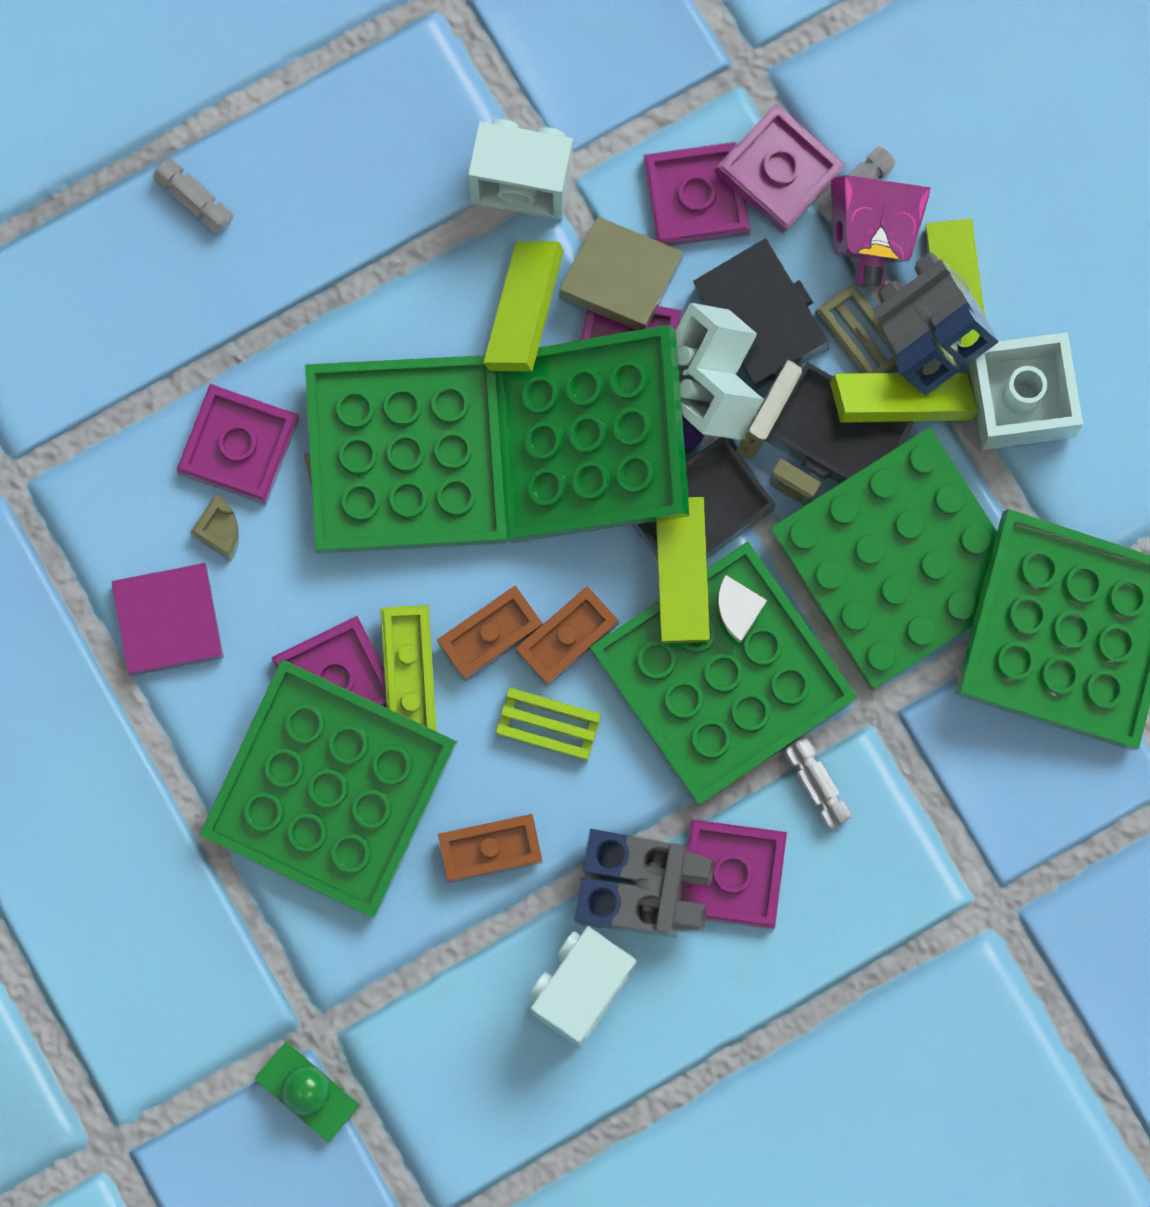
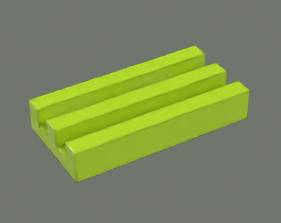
(509, 712)

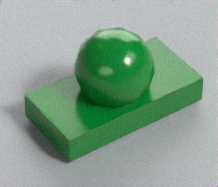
(307, 1092)

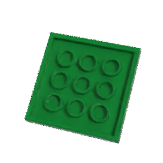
(593, 436)
(405, 454)
(893, 557)
(1063, 631)
(724, 702)
(328, 788)

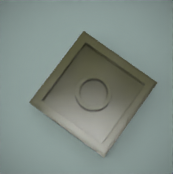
(621, 274)

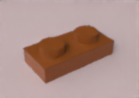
(489, 633)
(567, 636)
(490, 848)

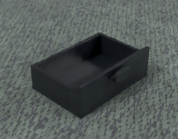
(768, 302)
(814, 435)
(730, 493)

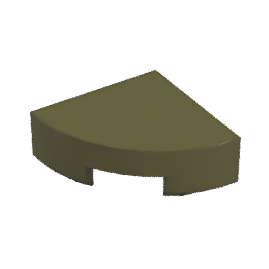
(218, 528)

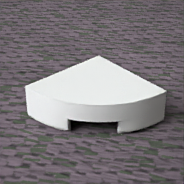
(738, 607)

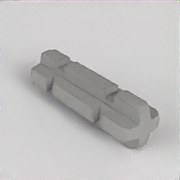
(877, 165)
(193, 195)
(817, 783)

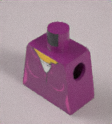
(875, 223)

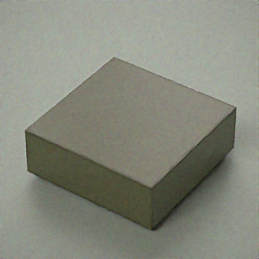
(794, 482)

